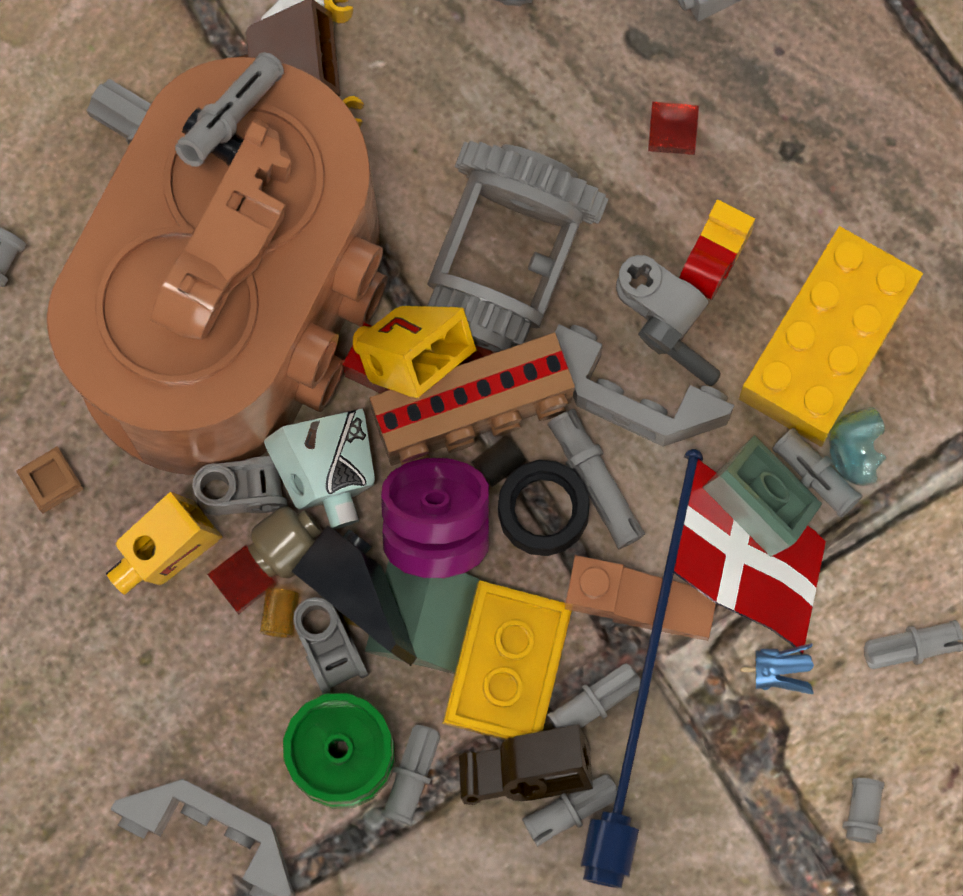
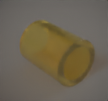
(279, 613)

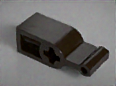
(528, 767)

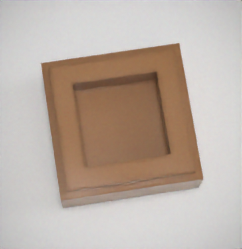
(49, 480)

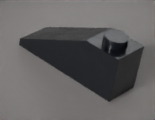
(357, 587)

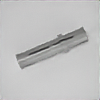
(219, 121)
(601, 488)

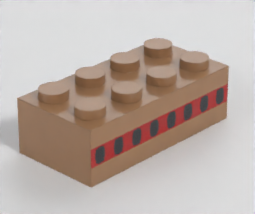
(476, 399)

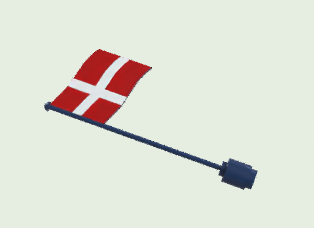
(734, 572)

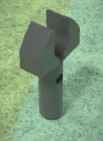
(665, 340)

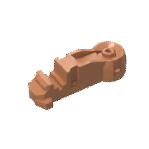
(227, 238)

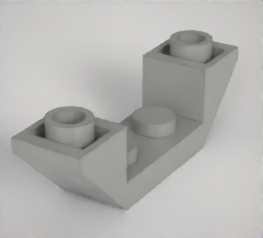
(698, 413)
(154, 808)

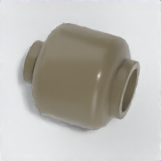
(283, 540)

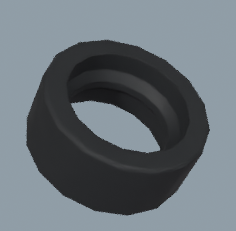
(546, 471)

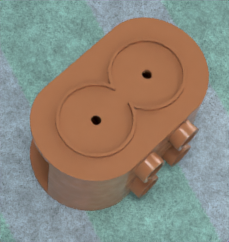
(276, 337)

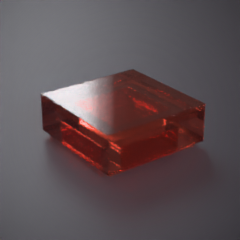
(673, 128)
(241, 580)

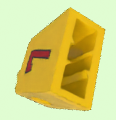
(414, 347)
(177, 531)

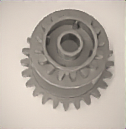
(534, 188)

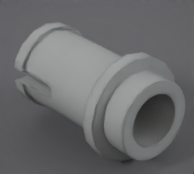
(864, 811)

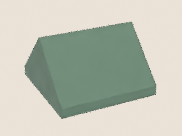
(763, 497)
(433, 615)

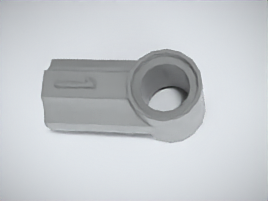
(118, 109)

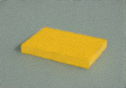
(507, 662)

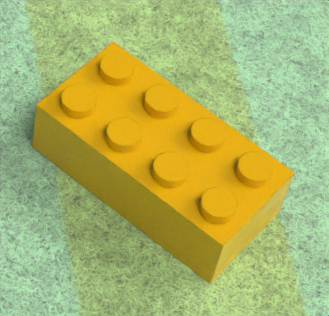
(830, 336)

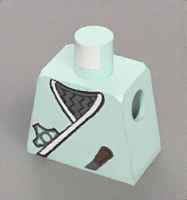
(325, 463)

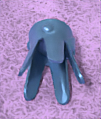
(772, 664)

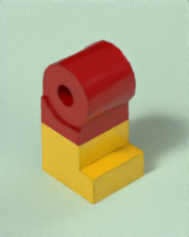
(717, 248)

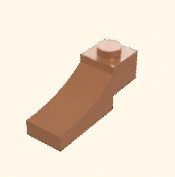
(633, 596)

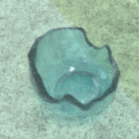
(853, 446)

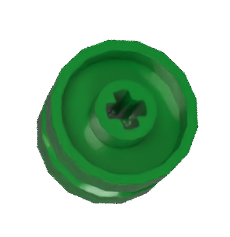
(344, 780)

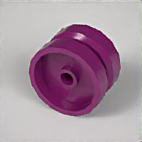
(435, 517)

